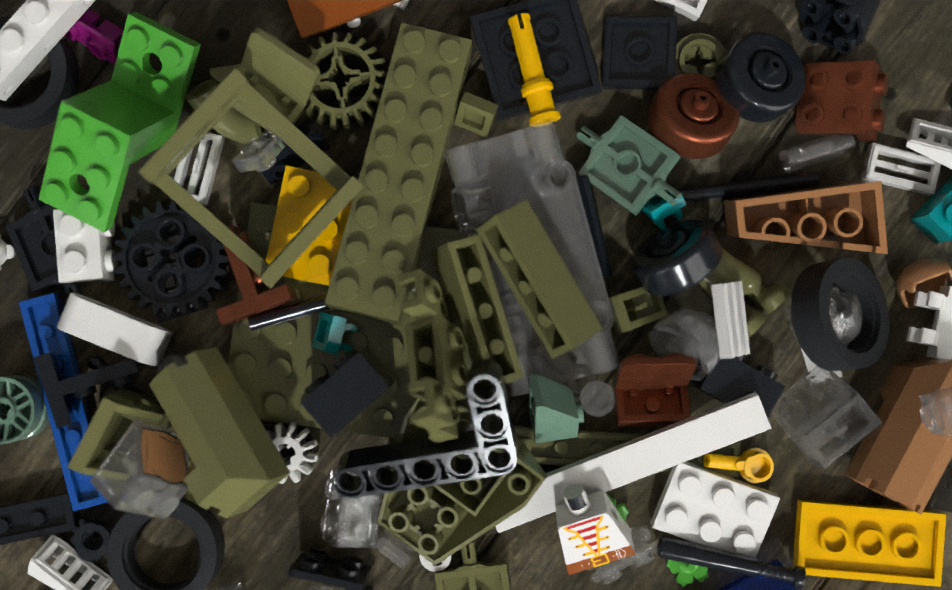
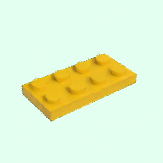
(869, 542)

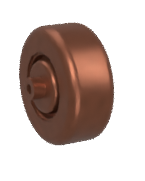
(692, 116)

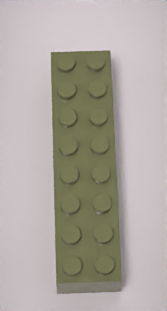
(400, 173)

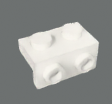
(82, 250)

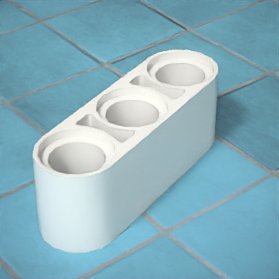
(113, 329)

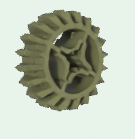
(335, 52)

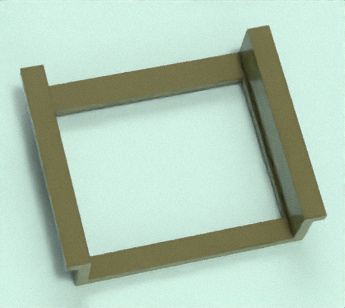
(192, 131)

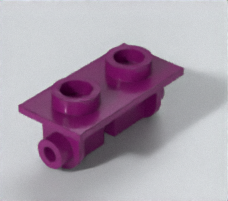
(101, 41)

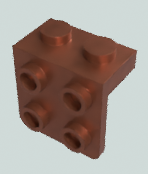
(843, 99)
(653, 390)

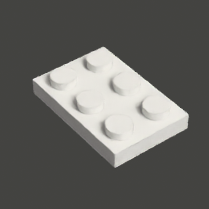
(714, 509)

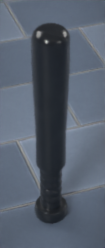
(714, 558)

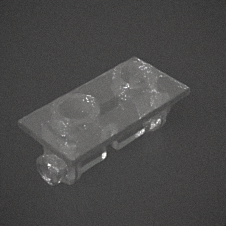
(644, 554)

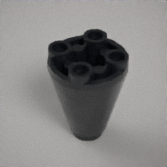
(837, 23)

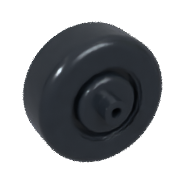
(760, 77)
(677, 257)

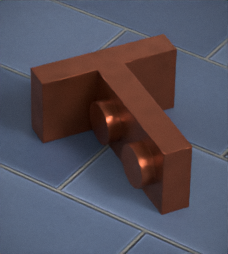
(250, 286)

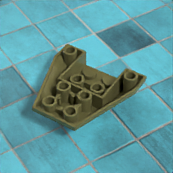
(451, 515)

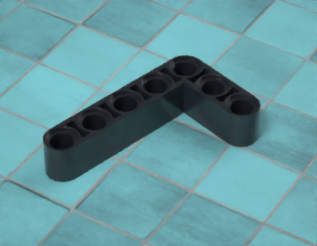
(445, 466)

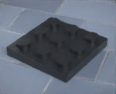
(561, 49)

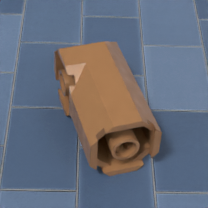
(901, 454)

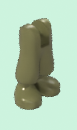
(765, 298)

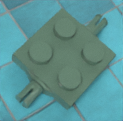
(629, 165)

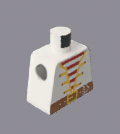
(591, 530)

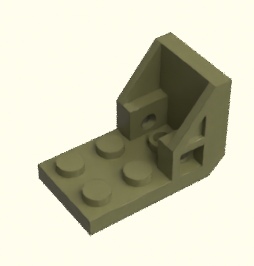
(110, 424)

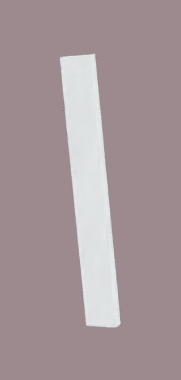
(647, 455)

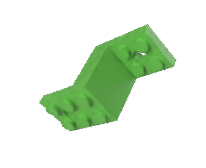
(118, 122)

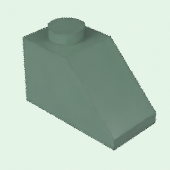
(553, 410)

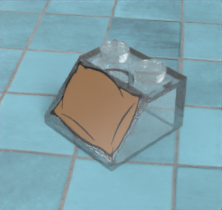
(144, 471)

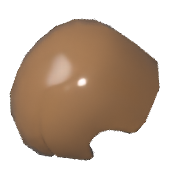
(922, 276)

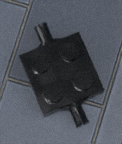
(36, 246)

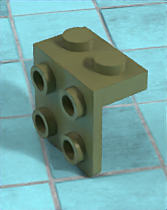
(278, 75)

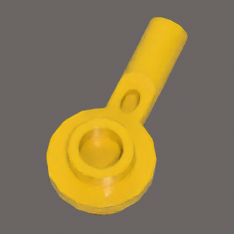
(753, 464)

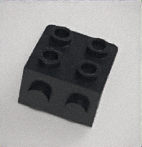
(344, 573)

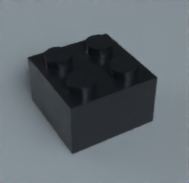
(346, 393)

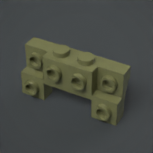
(434, 357)

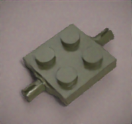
(473, 574)

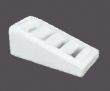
(939, 152)
(66, 555)

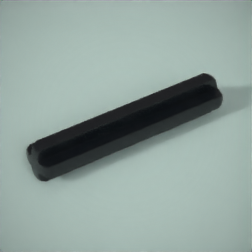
(594, 224)

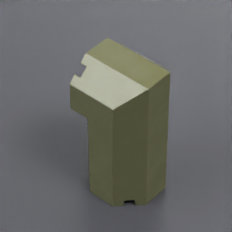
(225, 440)

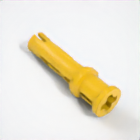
(536, 87)

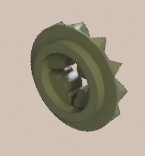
(706, 46)

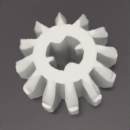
(302, 455)

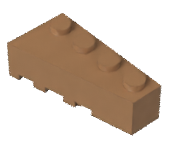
(827, 216)

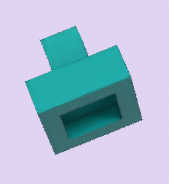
(658, 209)
(330, 333)

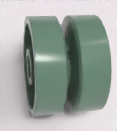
(21, 408)

